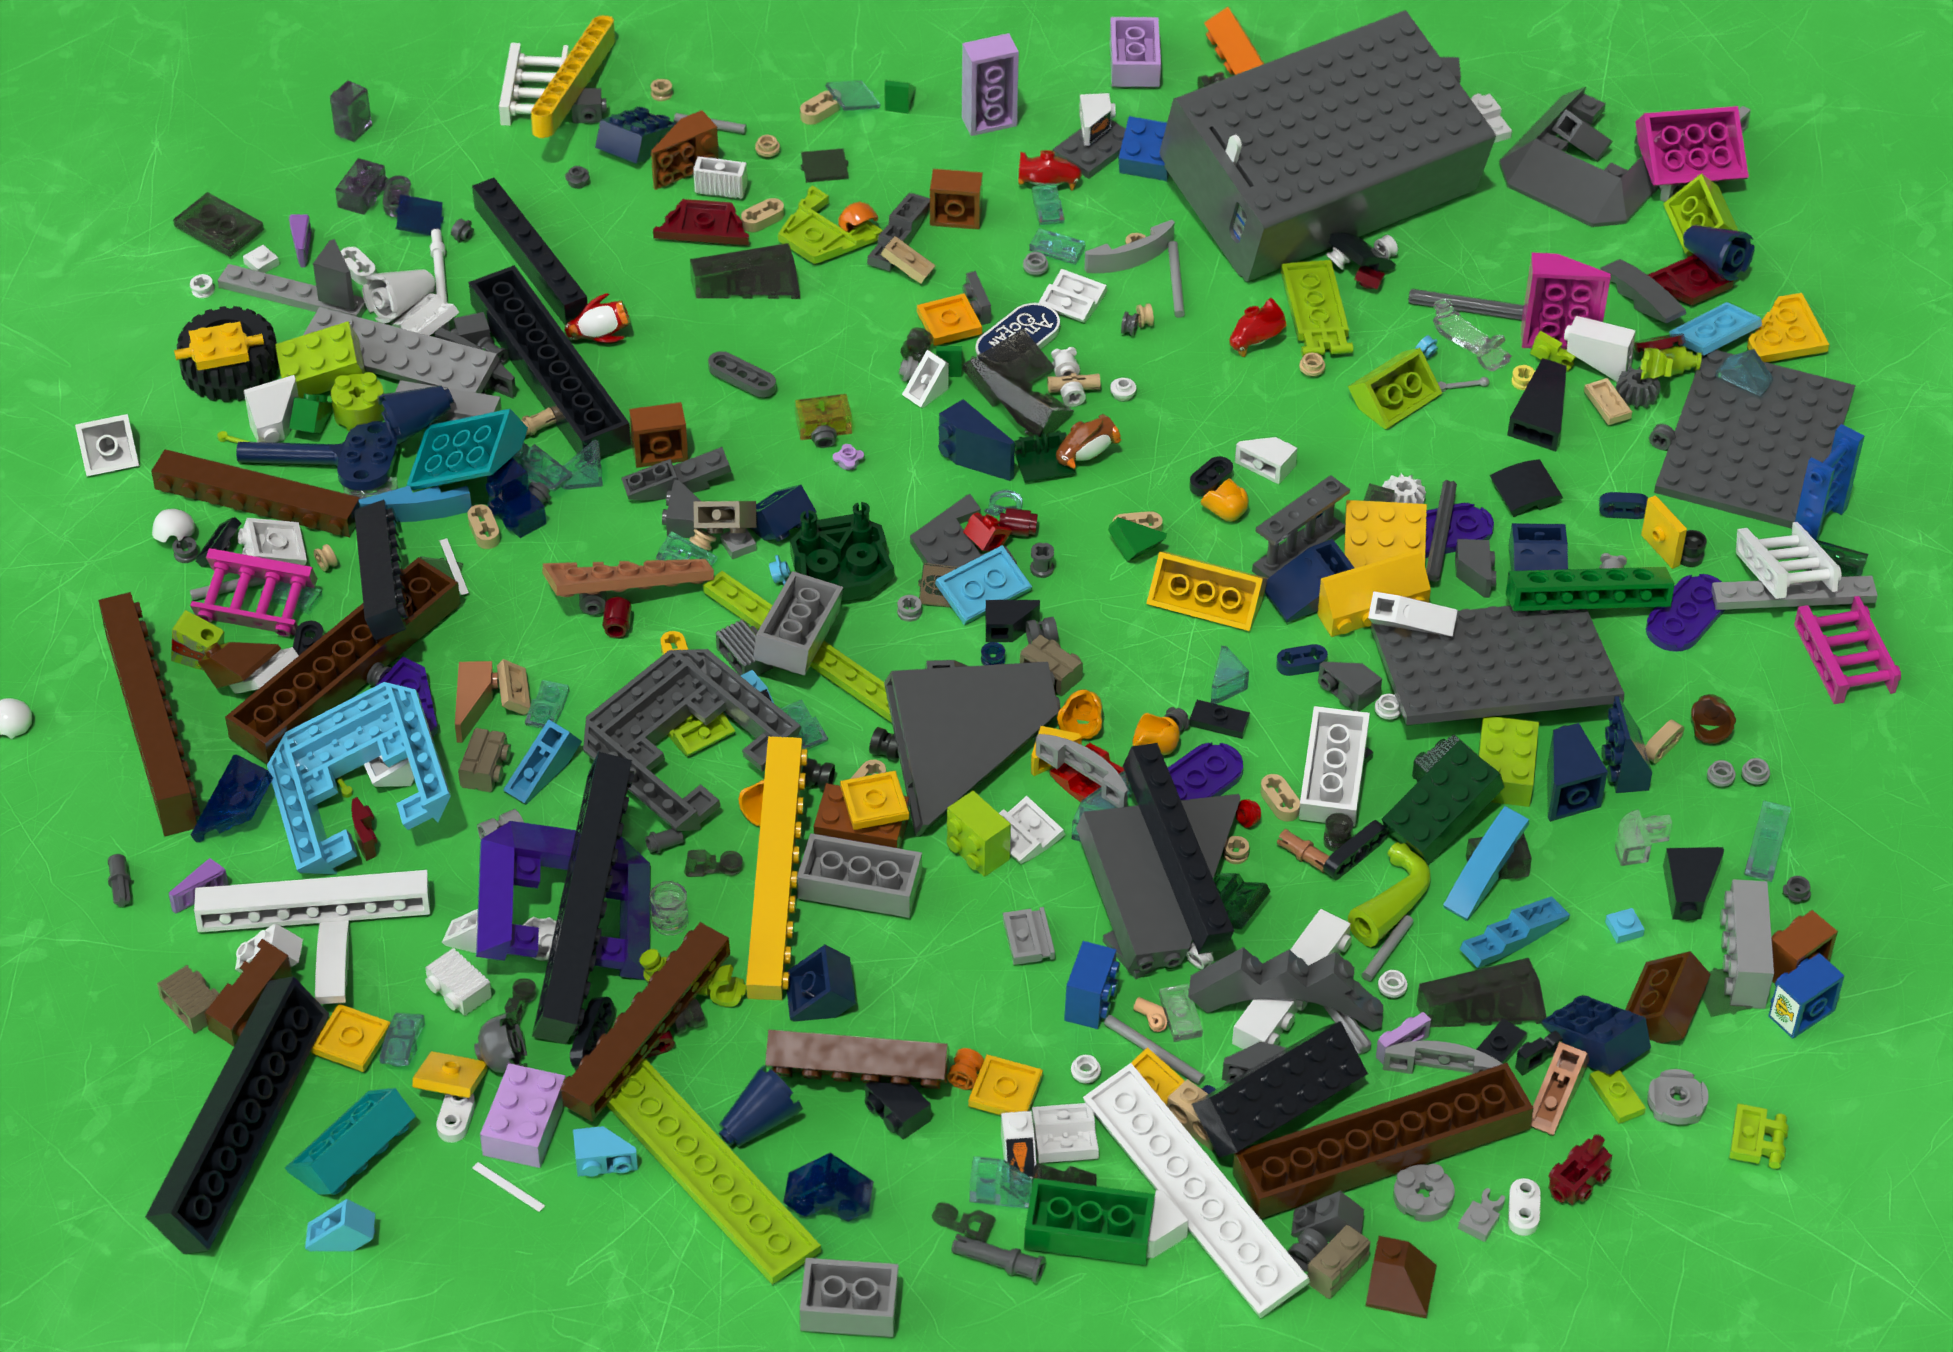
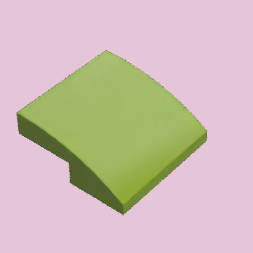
(694, 735)

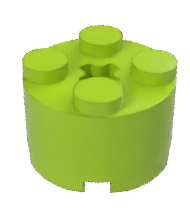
(356, 399)

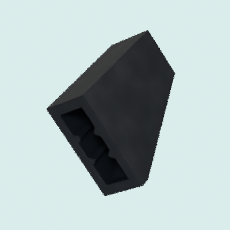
(1690, 879)

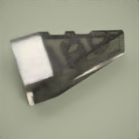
(1030, 409)

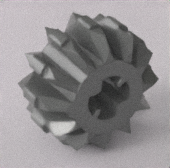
(1637, 390)

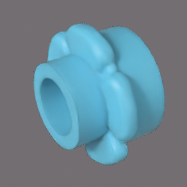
(1428, 346)

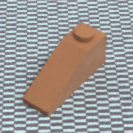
(474, 694)
(1558, 1087)

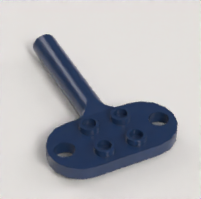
(365, 454)

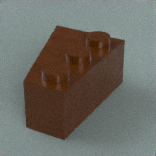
(236, 1002)

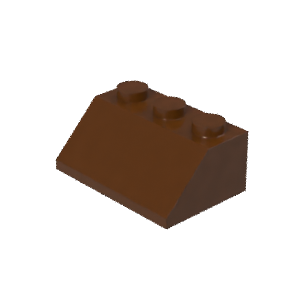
(1669, 995)

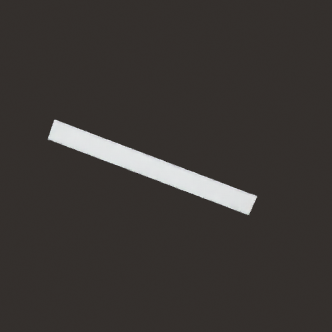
(454, 566)
(508, 1187)

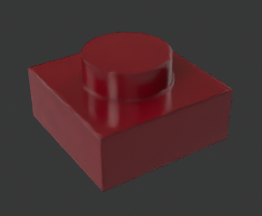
(1369, 278)

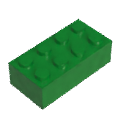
(1089, 1221)

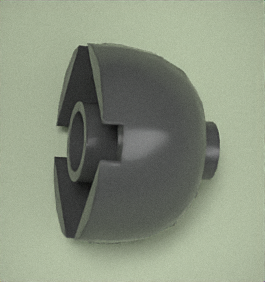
(500, 1043)

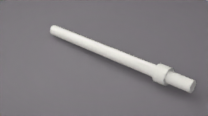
(437, 251)

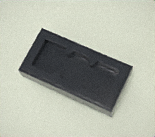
(220, 539)
(1219, 719)
(1503, 1041)

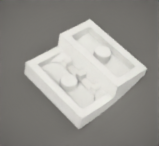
(1074, 295)
(426, 315)
(1030, 830)
(1065, 1133)

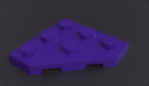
(413, 676)

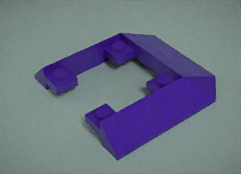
(515, 857)

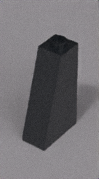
(1540, 408)

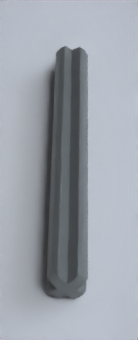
(1468, 304)
(1441, 530)

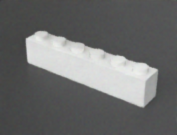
(1269, 1017)

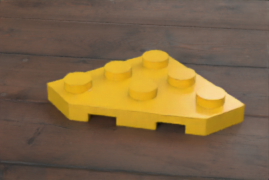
(1788, 331)

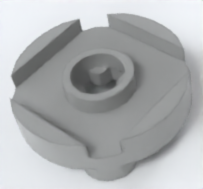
(1674, 1111)
(1424, 1177)

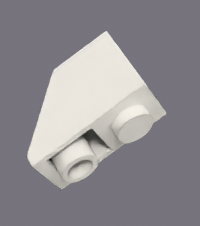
(278, 937)

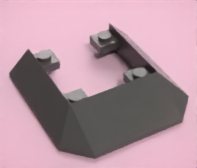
(1582, 191)
(660, 701)

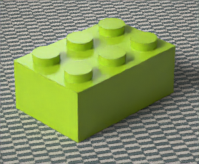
(321, 358)
(1511, 750)

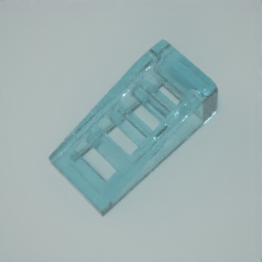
(682, 545)

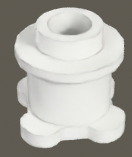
(1065, 362)

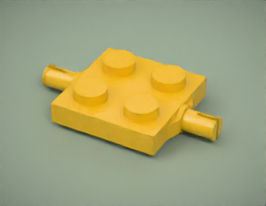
(218, 346)

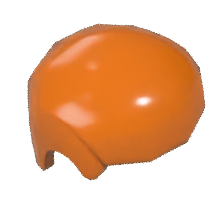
(855, 215)

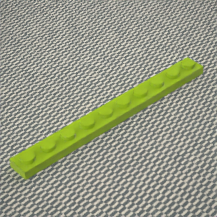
(827, 661)

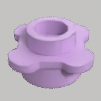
(848, 457)

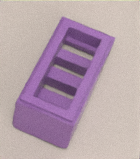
(301, 236)
(206, 875)

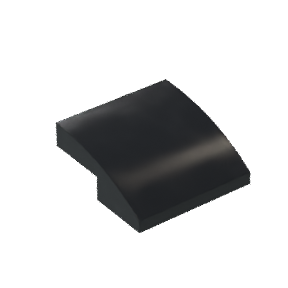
(1360, 251)
(1526, 486)

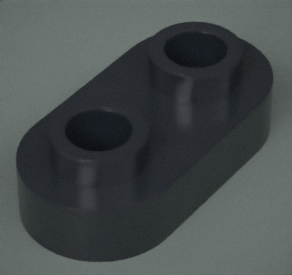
(1211, 475)
(306, 635)

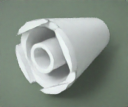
(396, 292)

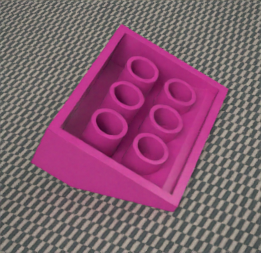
(1692, 142)
(1558, 293)

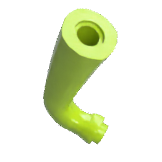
(1379, 915)

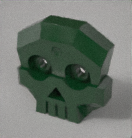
(843, 552)

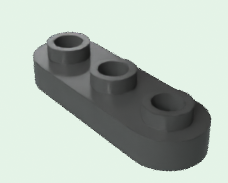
(742, 374)

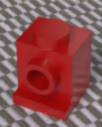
(986, 532)

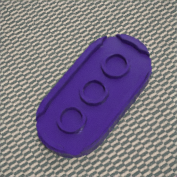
(1465, 523)
(1687, 618)
(1207, 771)

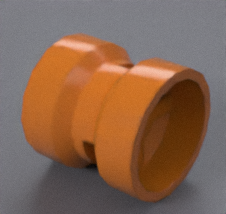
(964, 1072)

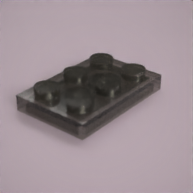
(218, 224)
(1018, 356)

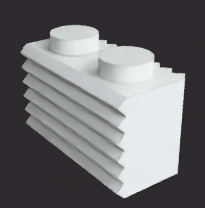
(720, 177)
(458, 982)

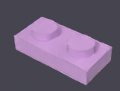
(1411, 1030)

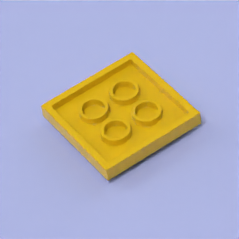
(1383, 530)

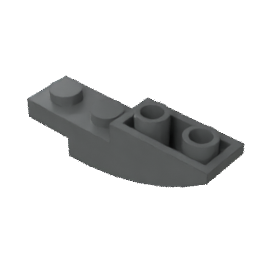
(693, 473)

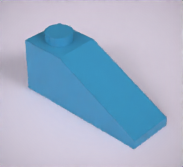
(542, 762)

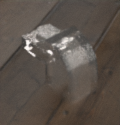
(1637, 835)

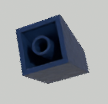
(1573, 774)

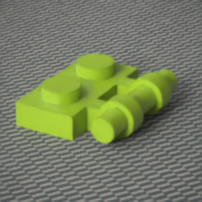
(1749, 1132)

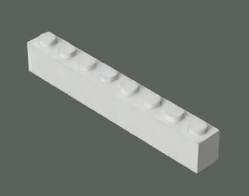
(312, 901)

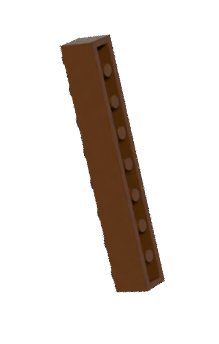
(255, 492)
(645, 1021)

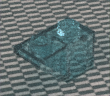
(999, 1183)

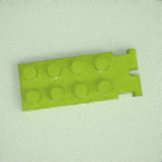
(1316, 307)

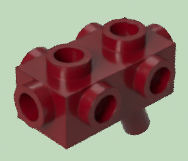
(1581, 1171)

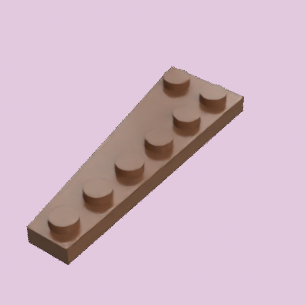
(569, 579)

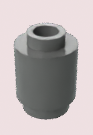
(591, 603)

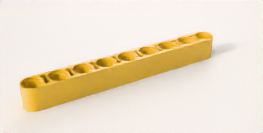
(572, 76)

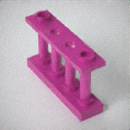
(249, 567)
(1829, 665)

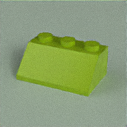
(1701, 205)
(1396, 388)

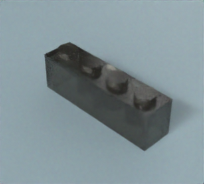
(746, 274)
(1484, 996)

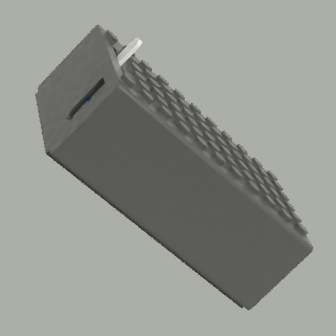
(1325, 144)

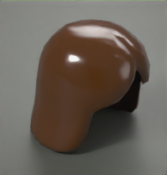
(1712, 711)

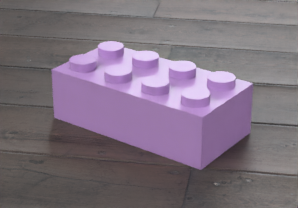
(989, 84)

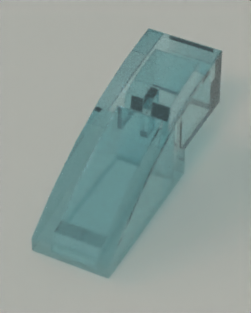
(1767, 841)

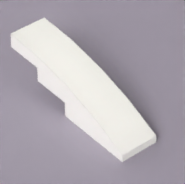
(332, 962)

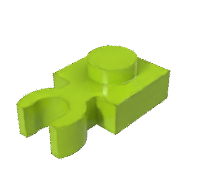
(1550, 349)

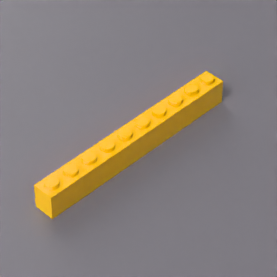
(775, 869)

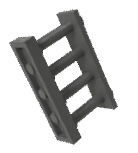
(1294, 516)

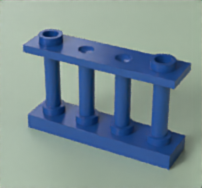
(1829, 483)

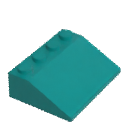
(466, 448)

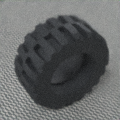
(231, 380)

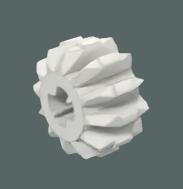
(1406, 489)

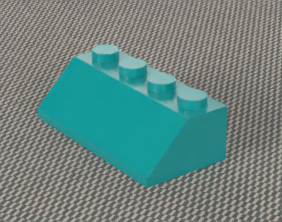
(352, 1141)

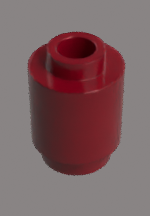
(1019, 521)
(617, 617)

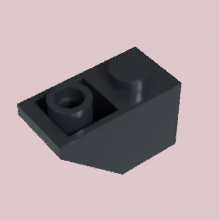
(1007, 618)
(899, 1106)

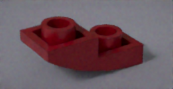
(363, 829)

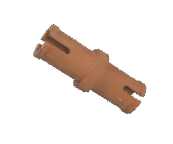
(1302, 849)

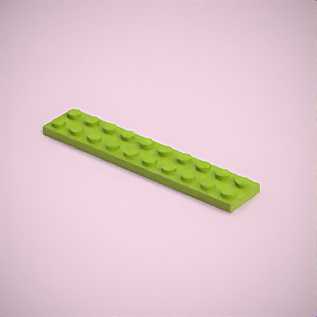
(712, 1174)

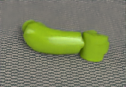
(1668, 361)
(721, 987)

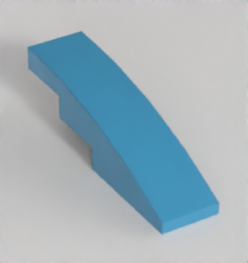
(423, 504)
(1485, 863)
(1512, 934)

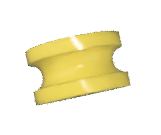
(1522, 371)

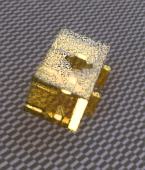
(820, 411)

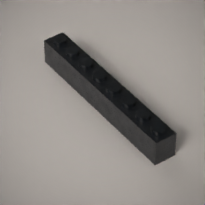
(529, 250)
(381, 569)
(1178, 848)

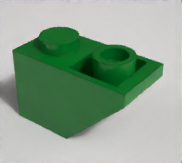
(310, 413)

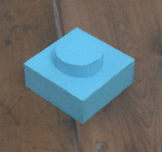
(1624, 925)

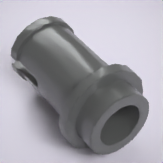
(663, 840)

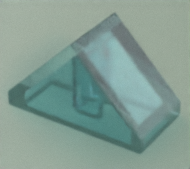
(1746, 372)
(585, 468)
(1229, 678)

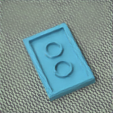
(1717, 328)
(985, 578)

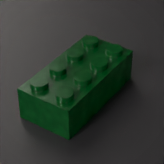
(1443, 802)

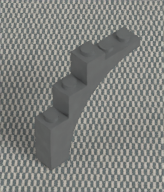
(1285, 977)

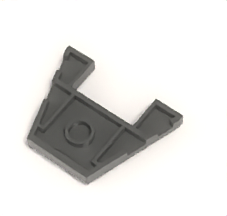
(943, 537)

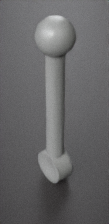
(1484, 381)

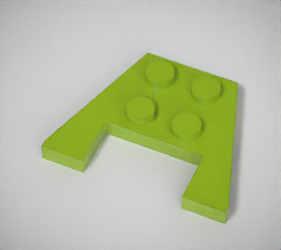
(818, 237)

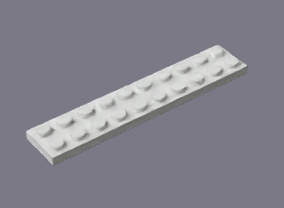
(1190, 1179)

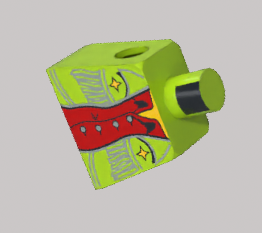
(192, 637)

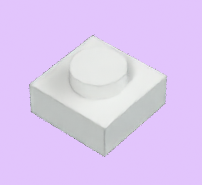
(261, 259)

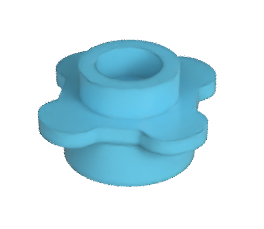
(779, 570)

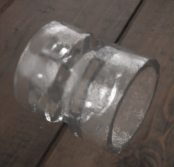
(669, 908)

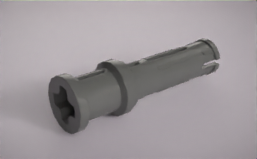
(1011, 1260)

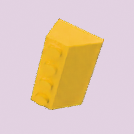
(1206, 590)
(1348, 595)

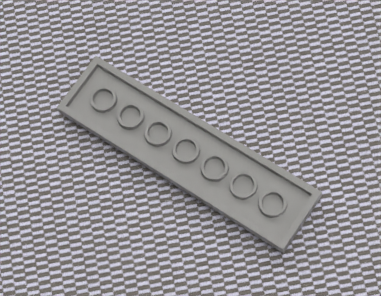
(413, 355)

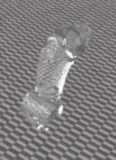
(1459, 331)

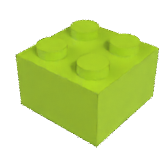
(978, 833)

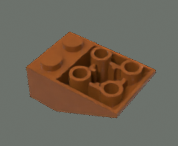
(678, 150)

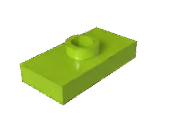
(1617, 1095)

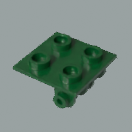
(1038, 457)

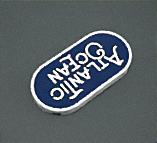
(1037, 319)

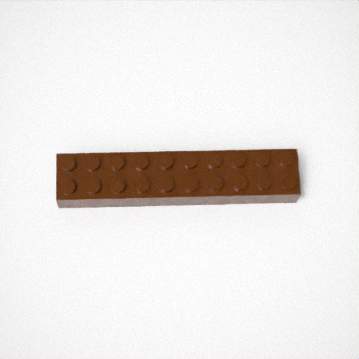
(338, 664)
(150, 714)
(1382, 1140)

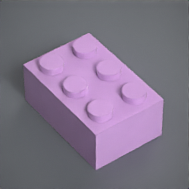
(1135, 52)
(523, 1116)

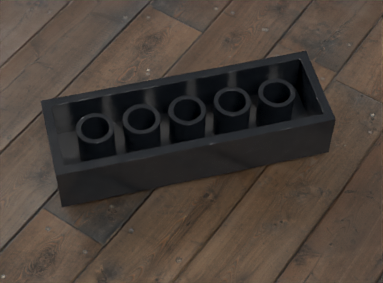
(1279, 1089)

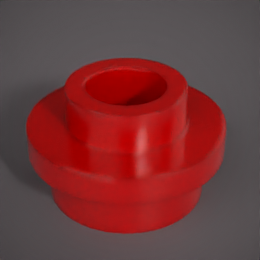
(1248, 813)

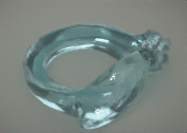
(996, 509)

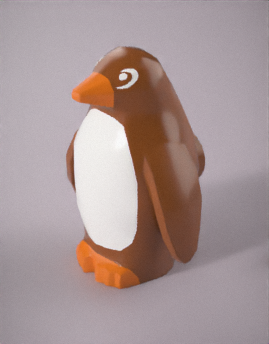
(1087, 440)

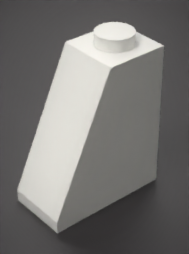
(1601, 345)

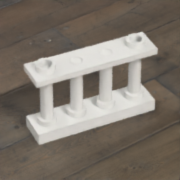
(514, 75)
(1775, 574)

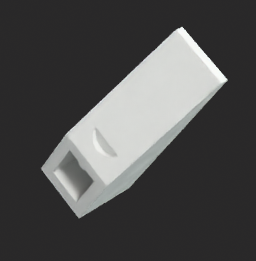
(1412, 614)

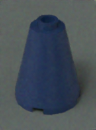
(1720, 249)
(413, 410)
(758, 1108)

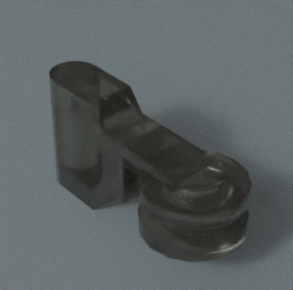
(729, 863)
(523, 992)
(946, 1215)

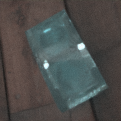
(1047, 204)
(547, 704)
(811, 730)
(401, 1039)

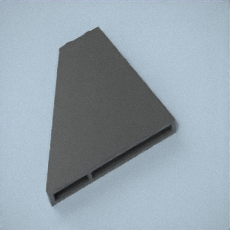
(963, 726)
(1135, 882)

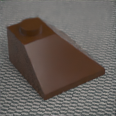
(235, 661)
(1400, 1278)

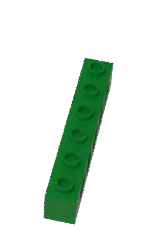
(1589, 588)

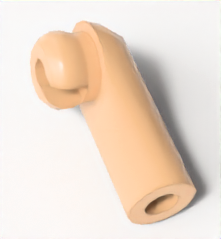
(1155, 1014)

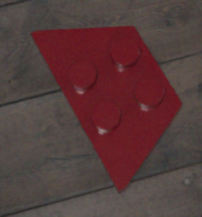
(703, 223)
(1691, 280)

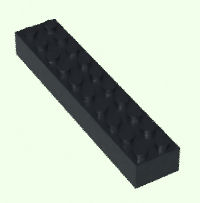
(549, 362)
(583, 899)
(237, 1116)

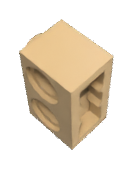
(1181, 1106)

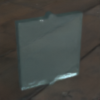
(853, 95)

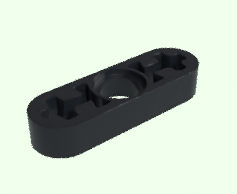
(1355, 849)
(596, 1020)

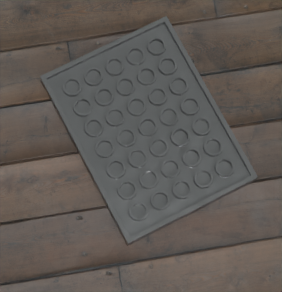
(1748, 448)
(1498, 665)

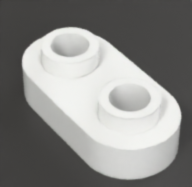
(458, 1112)
(1524, 1204)

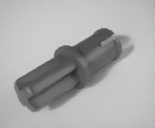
(119, 879)

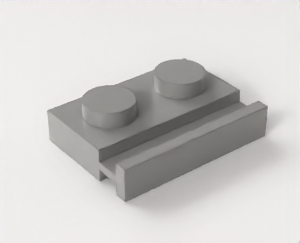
(1028, 935)

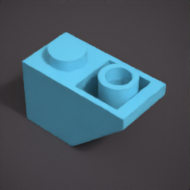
(602, 1152)

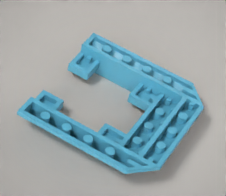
(312, 755)

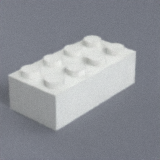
(1334, 764)

